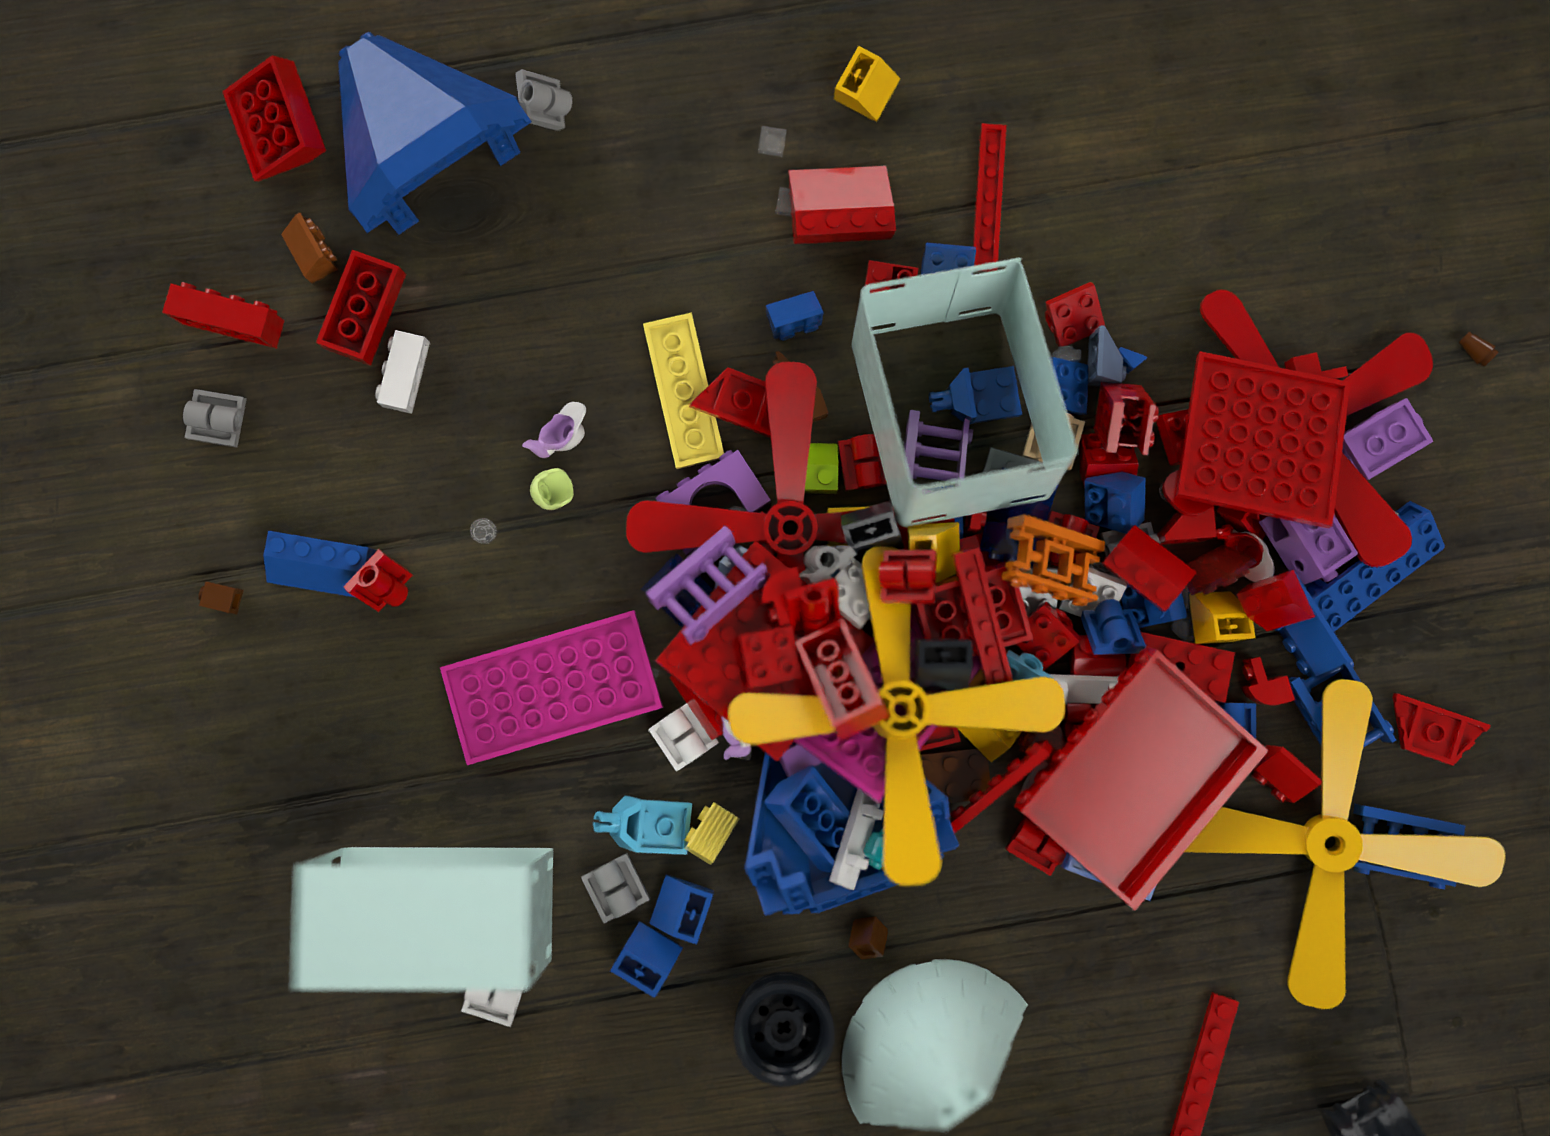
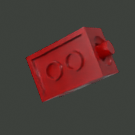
(1125, 412)

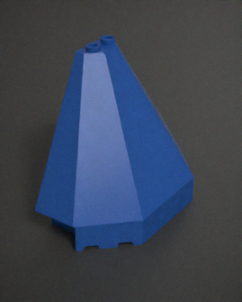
(411, 121)
(785, 873)

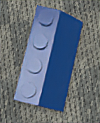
(312, 562)
(1313, 643)
(810, 815)

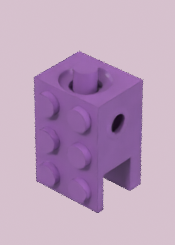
(1385, 439)
(1309, 549)

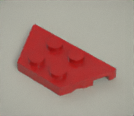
(737, 400)
(1434, 730)

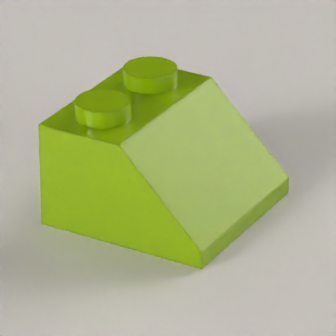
(822, 469)

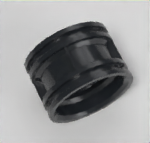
(759, 1056)

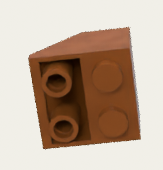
(309, 249)

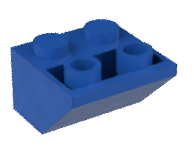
(794, 315)
(1115, 501)
(1148, 614)
(681, 908)
(646, 959)

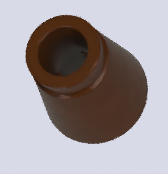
(1478, 349)

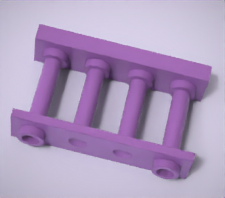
(914, 449)
(702, 561)

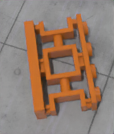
(1060, 541)

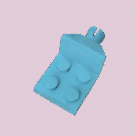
(647, 825)

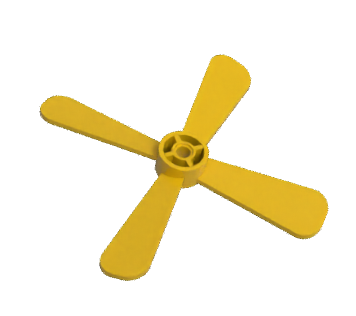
(909, 832)
(1319, 953)

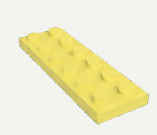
(679, 381)

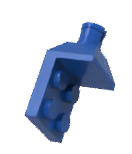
(980, 396)

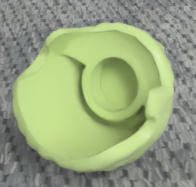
(551, 489)

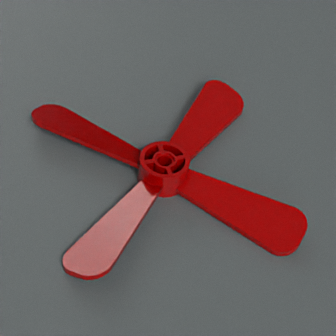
(790, 402)
(1363, 514)

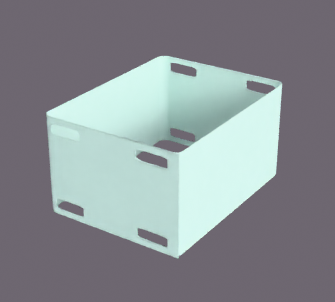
(941, 299)
(423, 919)

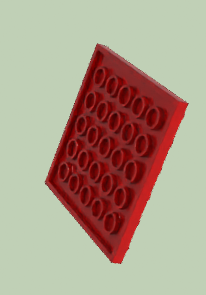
(1263, 440)
(714, 664)

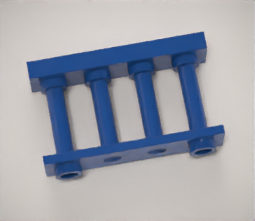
(1313, 710)
(1396, 821)

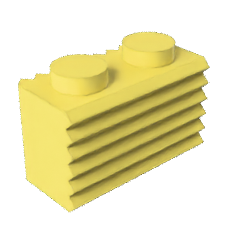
(711, 833)

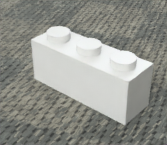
(402, 371)

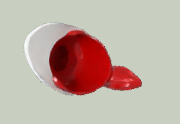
(1252, 546)

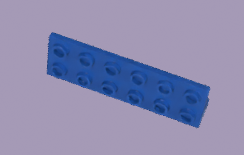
(1364, 584)

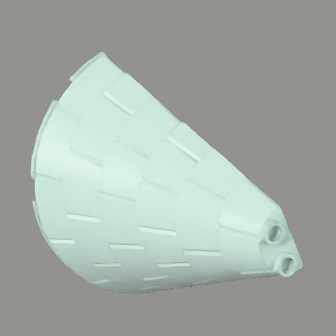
(929, 1044)

